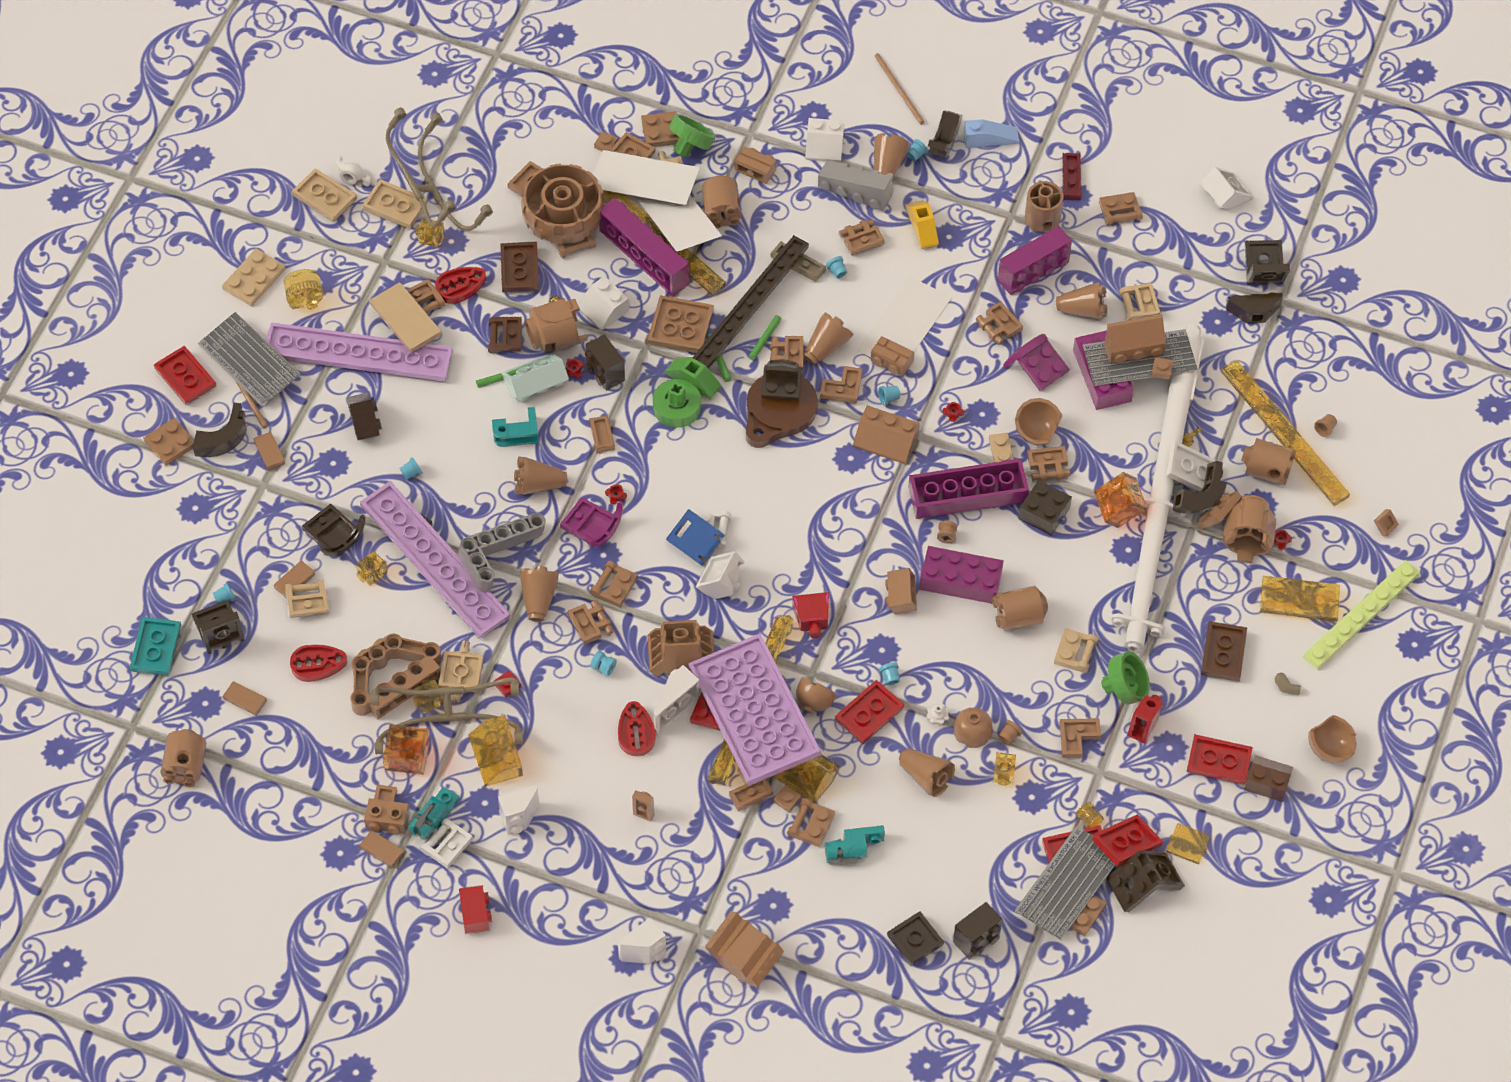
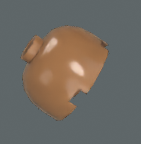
(814, 696)
(973, 727)

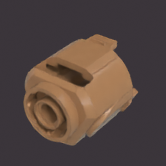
(554, 326)
(1249, 528)

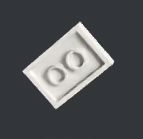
(1187, 465)

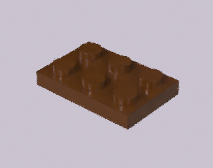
(519, 267)
(1224, 651)

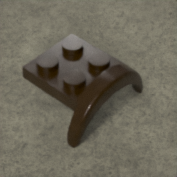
(333, 531)

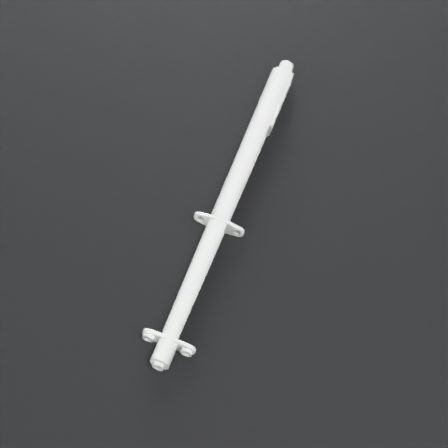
(1158, 505)

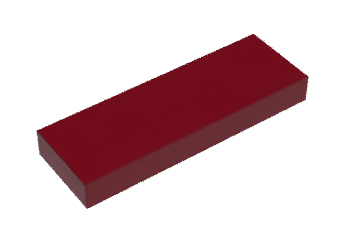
(1071, 176)

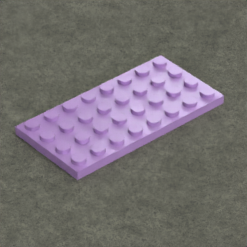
(754, 709)

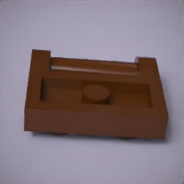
(511, 334)

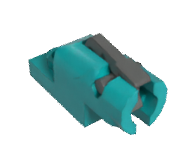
(434, 813)
(853, 844)

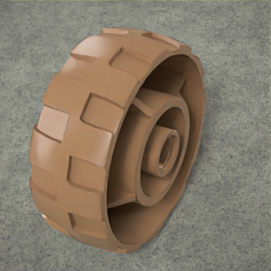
(562, 203)

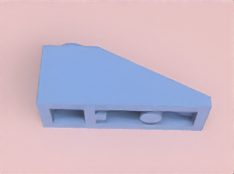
(988, 133)

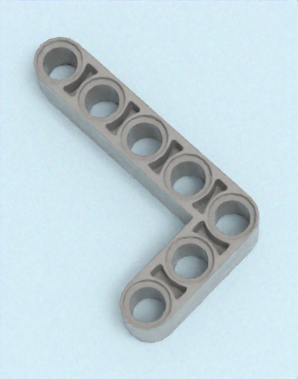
(494, 543)

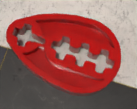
(461, 292)
(313, 653)
(645, 730)

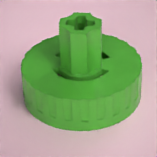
(690, 134)
(675, 394)
(1127, 678)

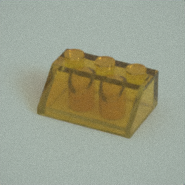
(495, 751)
(811, 777)

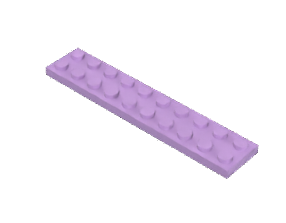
(359, 352)
(434, 559)

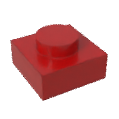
(505, 688)

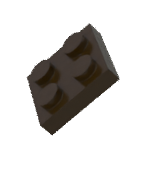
(915, 938)

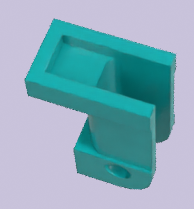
(516, 433)

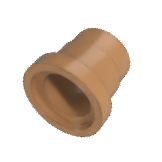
(1325, 425)
(1010, 732)

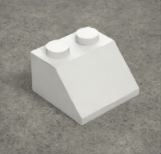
(824, 140)
(1225, 188)
(603, 303)
(518, 808)
(643, 944)

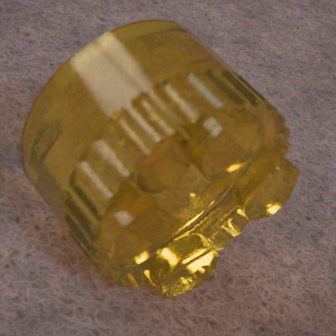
(303, 289)

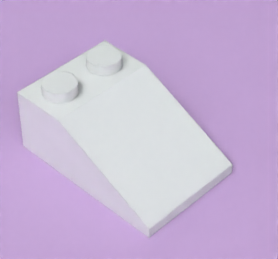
(678, 695)

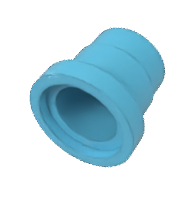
(917, 150)
(837, 267)
(888, 394)
(410, 469)
(224, 593)
(890, 673)

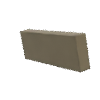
(805, 265)

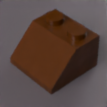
(1268, 778)

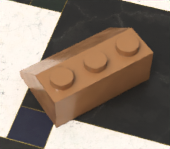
(1135, 339)
(886, 434)

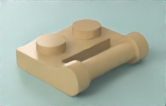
(1145, 300)
(306, 604)
(1069, 649)

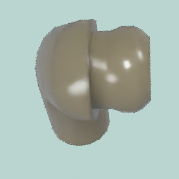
(1285, 686)

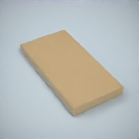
(405, 317)

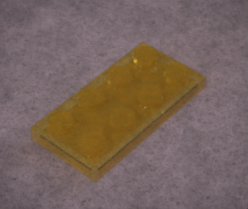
(1299, 598)

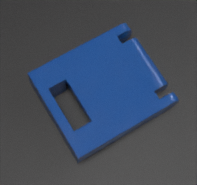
(697, 539)

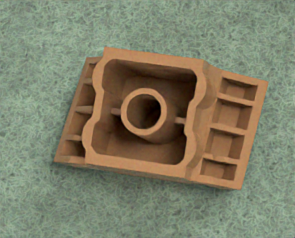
(678, 645)
(743, 950)

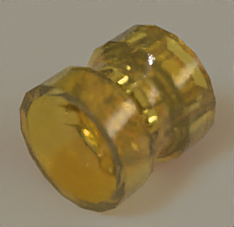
(1089, 815)

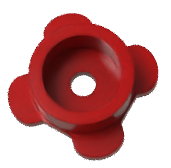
(574, 363)
(953, 406)
(615, 489)
(1282, 534)

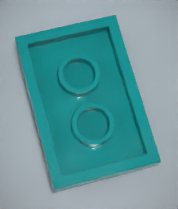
(155, 646)

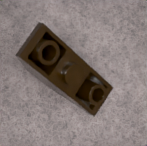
(1254, 307)

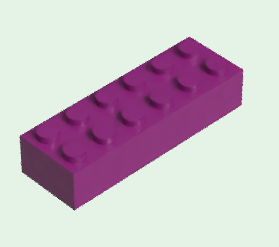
(644, 247)
(968, 488)

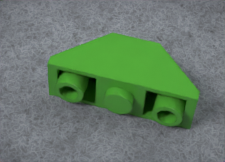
(695, 373)

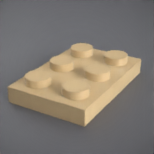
(324, 195)
(393, 204)
(253, 277)

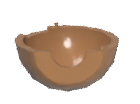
(1037, 421)
(1333, 740)

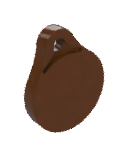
(778, 416)

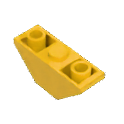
(923, 223)

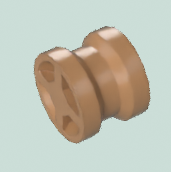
(947, 531)

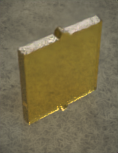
(1188, 843)

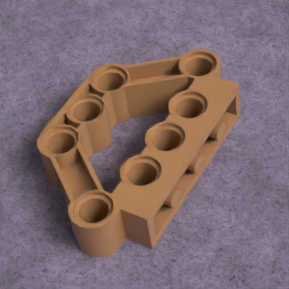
(406, 650)

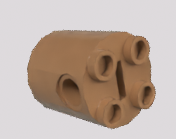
(721, 201)
(1043, 206)
(1268, 461)
(1020, 608)
(183, 757)

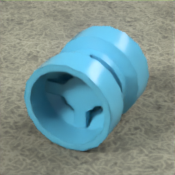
(603, 663)

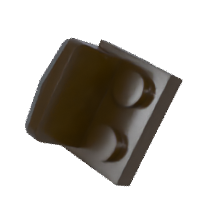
(781, 380)

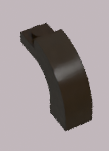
(946, 134)
(224, 440)
(1213, 489)

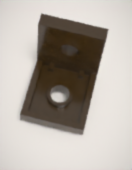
(1265, 272)
(218, 626)
(1149, 872)

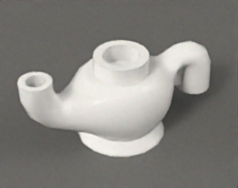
(352, 172)

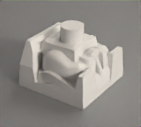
(721, 575)

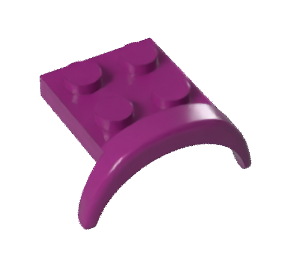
(1039, 361)
(592, 522)

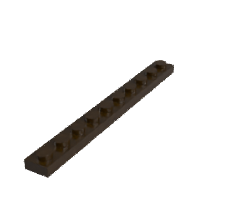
(751, 301)

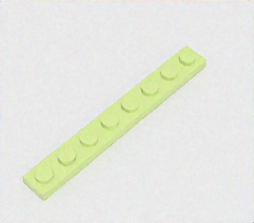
(1361, 614)

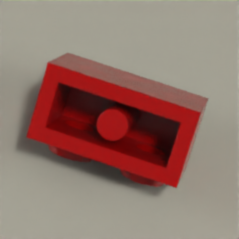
(474, 910)

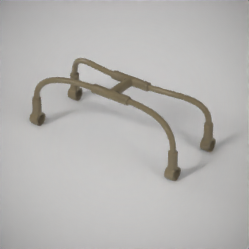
(447, 207)
(448, 715)

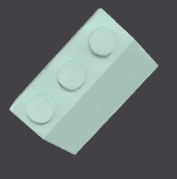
(544, 373)

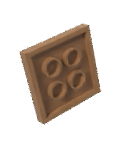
(680, 324)

